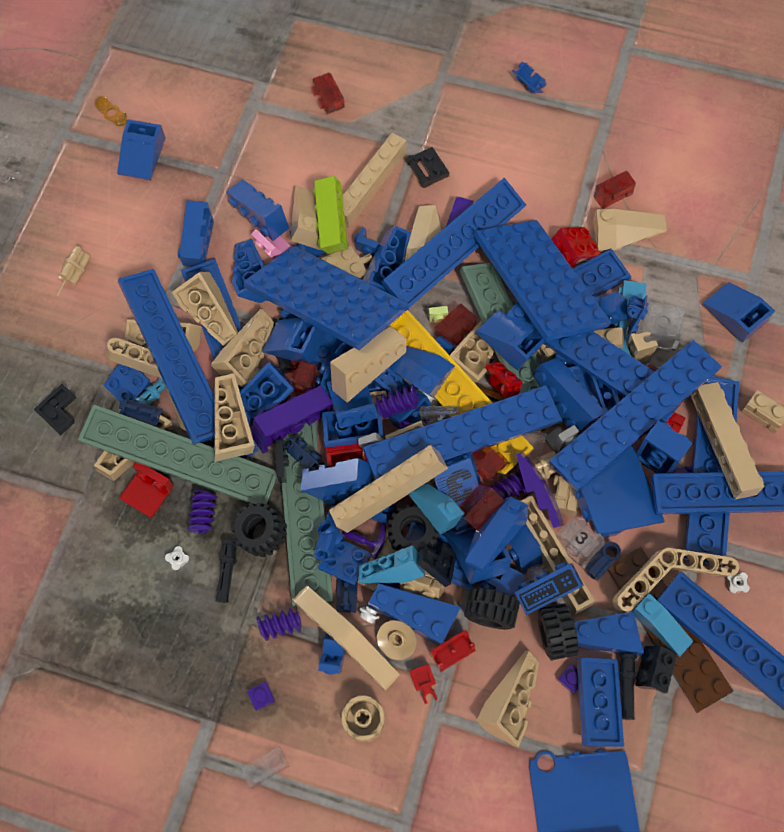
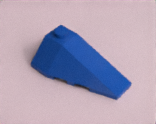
(246, 264)
(423, 369)
(265, 390)
(496, 533)

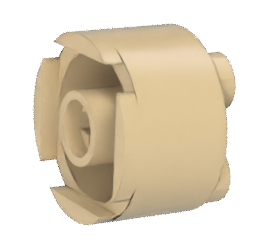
(353, 712)

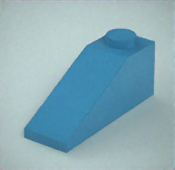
(437, 507)
(662, 625)

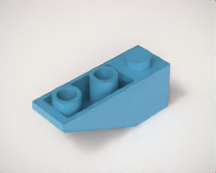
(392, 568)

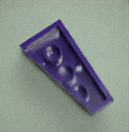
(289, 417)

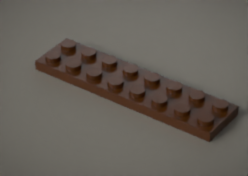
(695, 668)

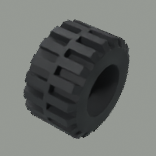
(407, 516)
(249, 519)
(492, 608)
(558, 631)

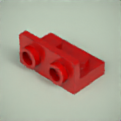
(504, 380)

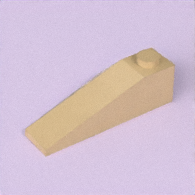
(304, 218)
(624, 227)
(424, 229)
(192, 333)

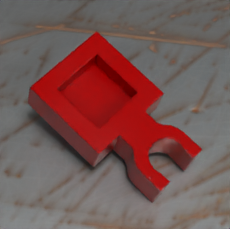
(423, 679)

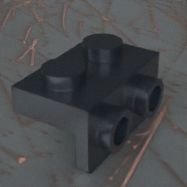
(656, 668)

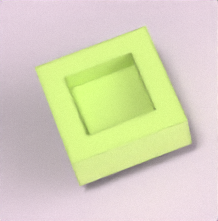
(437, 314)

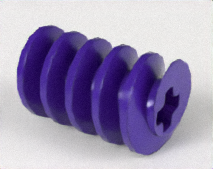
(398, 403)
(510, 485)
(201, 512)
(279, 624)

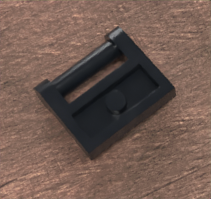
(432, 164)

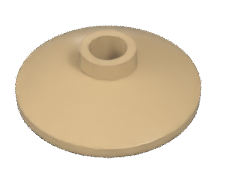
(391, 645)

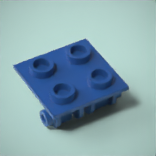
(637, 309)
(126, 383)
(345, 562)

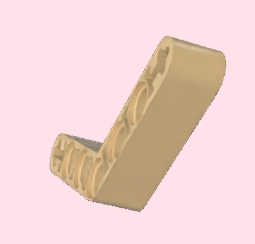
(139, 363)
(661, 568)
(347, 637)

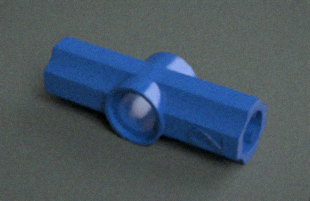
(329, 537)

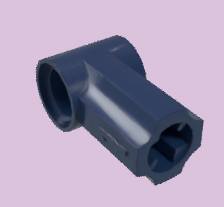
(602, 561)

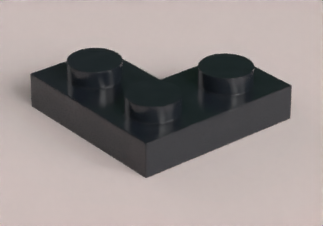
(52, 409)
(438, 564)

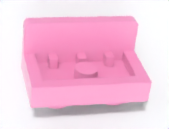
(273, 248)

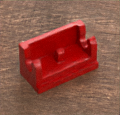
(344, 453)
(452, 651)

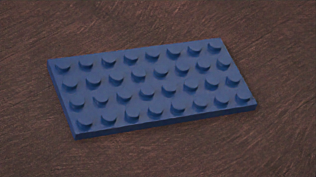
(541, 280)
(326, 296)

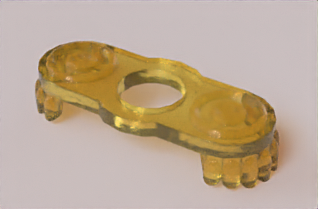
(104, 106)

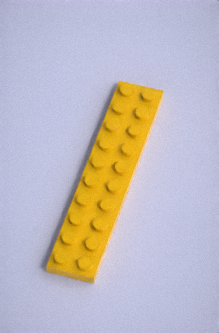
(458, 388)

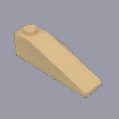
(204, 302)
(244, 351)
(473, 354)
(507, 706)

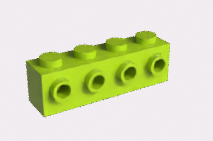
(330, 215)

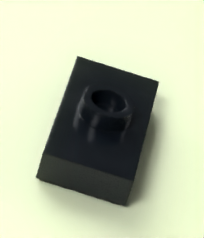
(282, 461)

